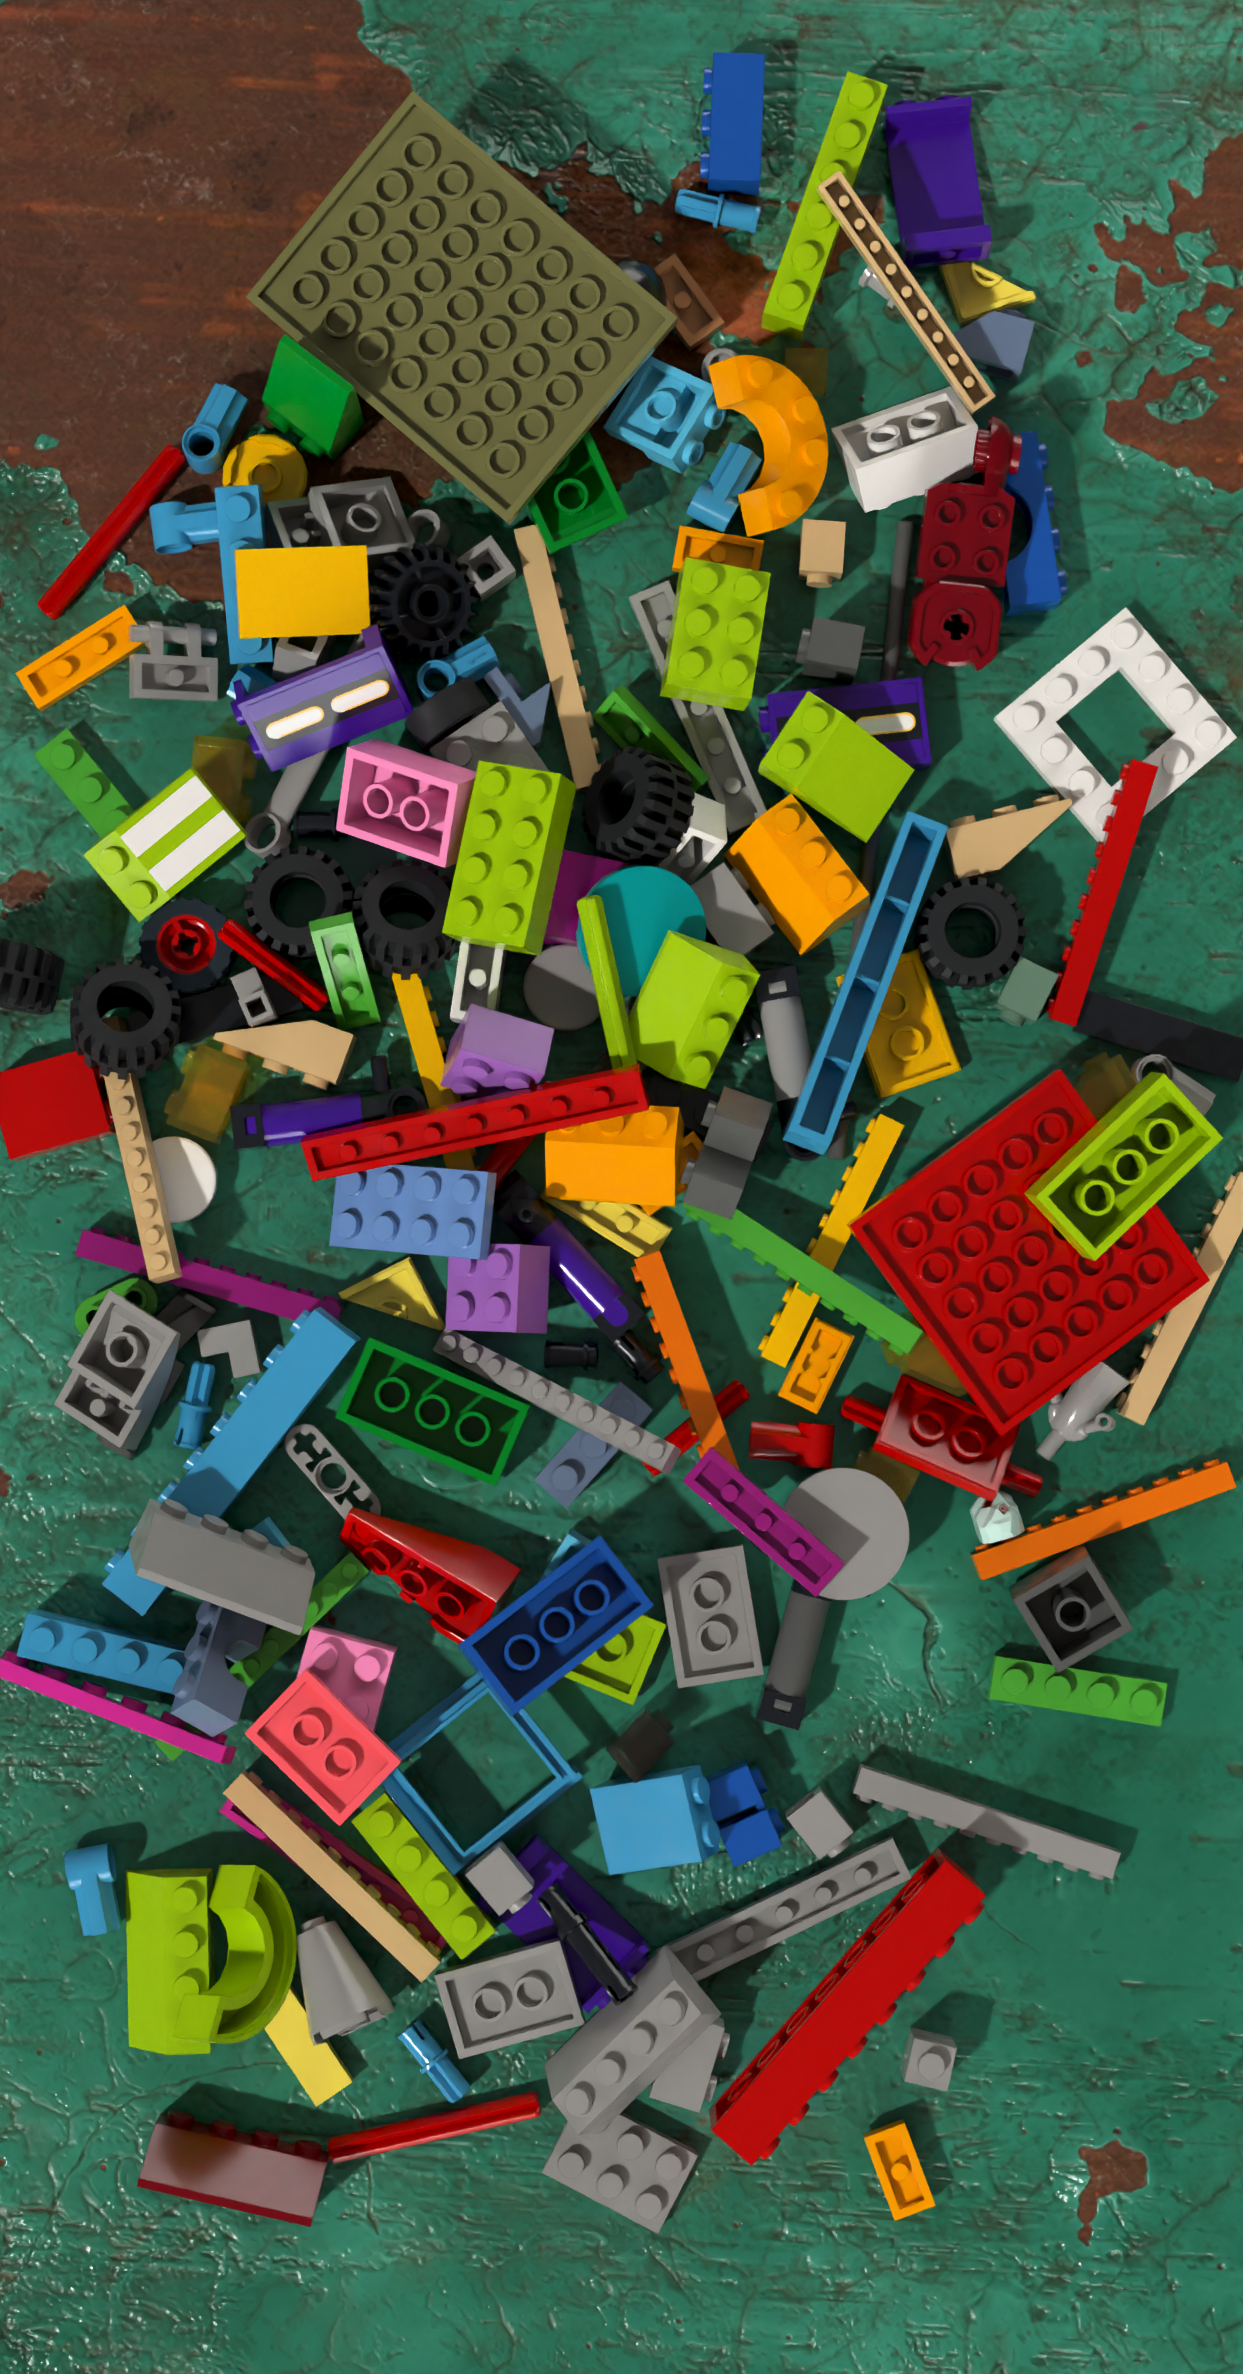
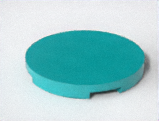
(639, 911)

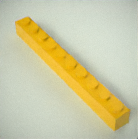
(428, 1054)
(833, 1236)

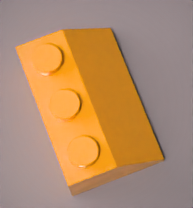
(797, 875)
(617, 1159)

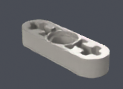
(322, 1442)

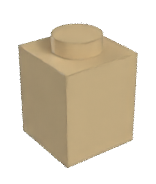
(821, 552)

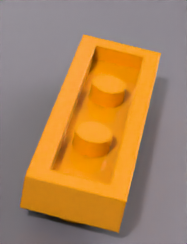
(79, 659)

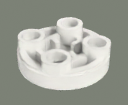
(186, 1177)

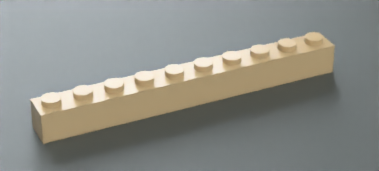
(905, 292)
(557, 655)
(142, 1172)
(1177, 1324)
(333, 1876)

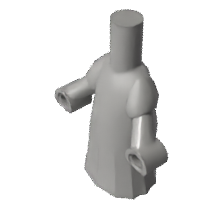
(1074, 1414)

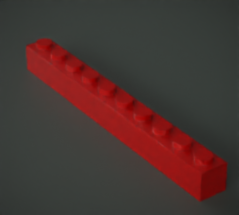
(1102, 891)

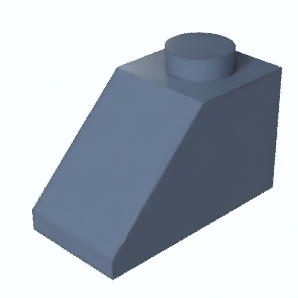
(997, 343)

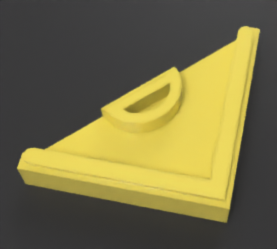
(979, 291)
(398, 1293)

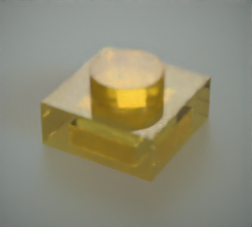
(809, 367)

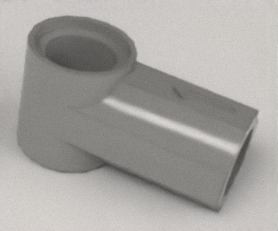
(1194, 1092)

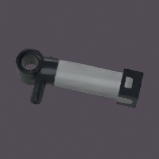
(787, 1046)

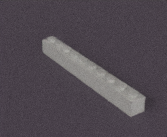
(557, 1401)
(986, 1821)

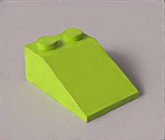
(835, 767)

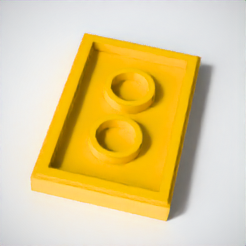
(302, 591)
(909, 1035)

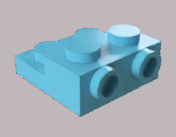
(666, 415)

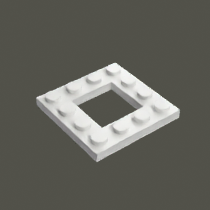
(1130, 649)

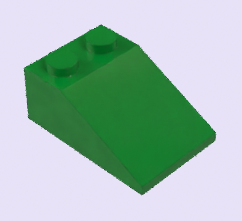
(311, 401)
(576, 499)

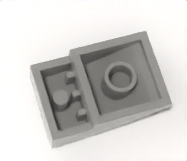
(342, 516)
(119, 1371)

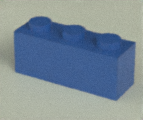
(733, 123)

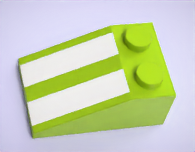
(165, 844)

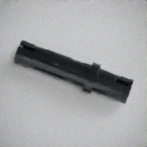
(592, 1951)

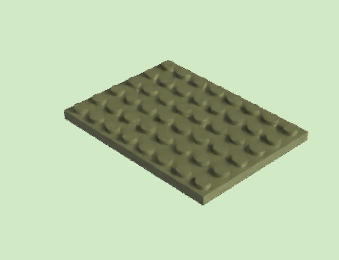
(462, 307)

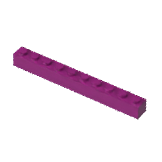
(202, 1278)

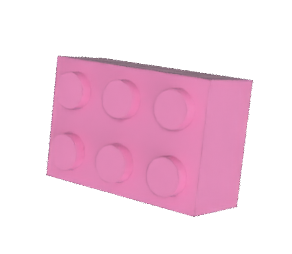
(405, 801)
(351, 1668)

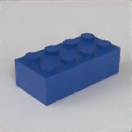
(555, 1626)

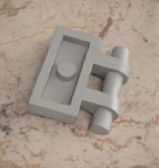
(173, 677)

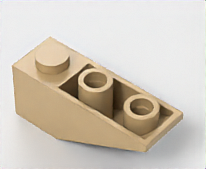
(990, 844)
(302, 1046)

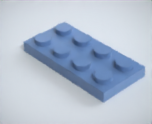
(415, 1211)

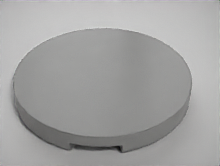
(858, 1522)

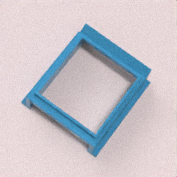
(425, 1819)

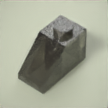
(641, 1742)

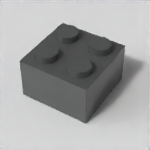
(1070, 1608)

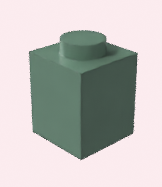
(1024, 992)

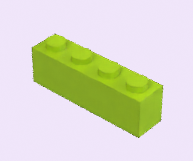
(425, 1876)

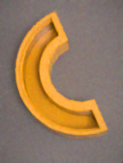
(790, 433)

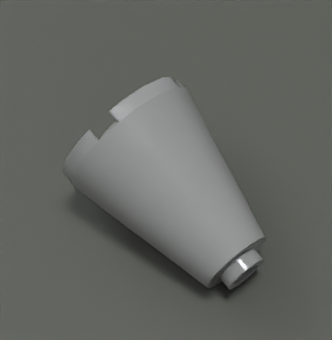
(336, 1983)

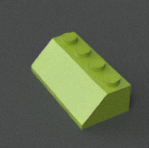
(167, 1953)

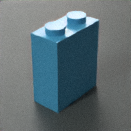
(656, 1820)

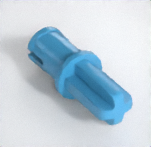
(717, 210)
(195, 1406)
(434, 2061)

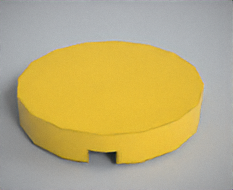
(268, 462)

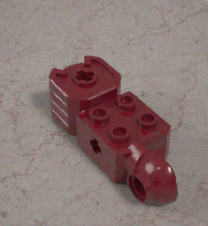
(965, 555)

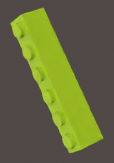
(815, 226)

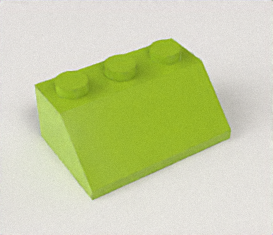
(689, 1007)

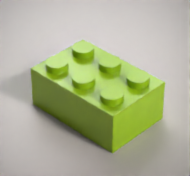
(715, 634)

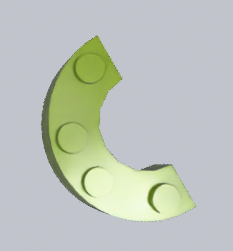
(257, 1965)

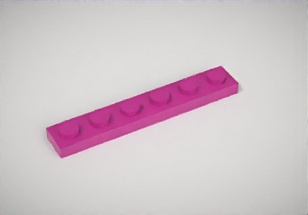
(128, 1712)

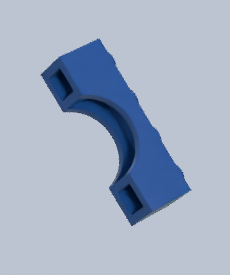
(1033, 576)

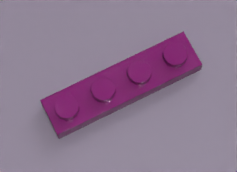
(764, 1521)

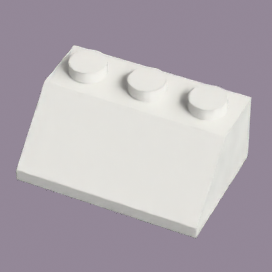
(907, 448)

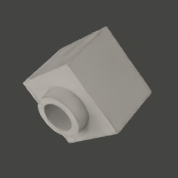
(487, 555)

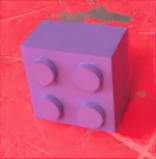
(495, 1054)
(500, 1293)

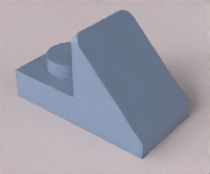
(529, 713)

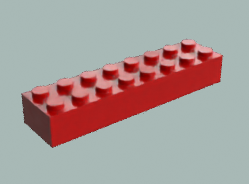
(845, 2007)

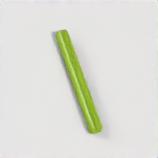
(606, 981)

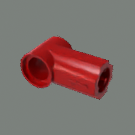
(802, 1443)

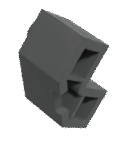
(727, 1152)

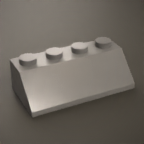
(223, 1565)
(628, 2044)

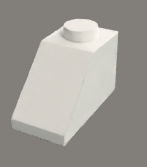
(701, 842)

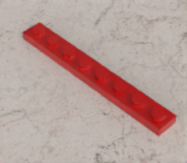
(476, 1122)

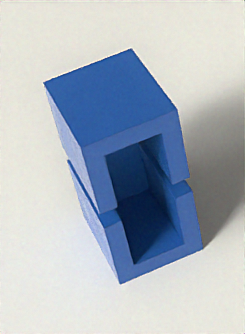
(749, 1832)

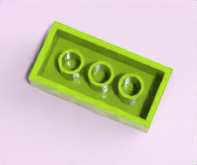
(509, 857)
(1123, 1165)

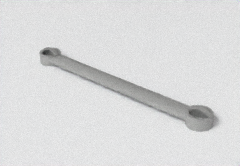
(300, 775)

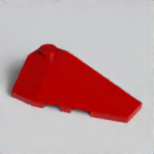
(446, 1576)

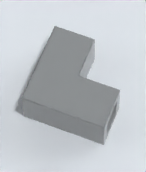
(254, 998)
(237, 1340)

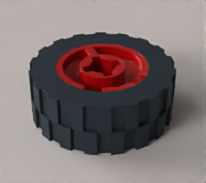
(163, 941)

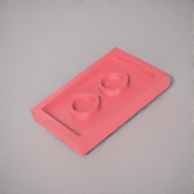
(323, 1746)

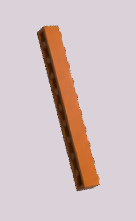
(682, 1353)
(1103, 1520)

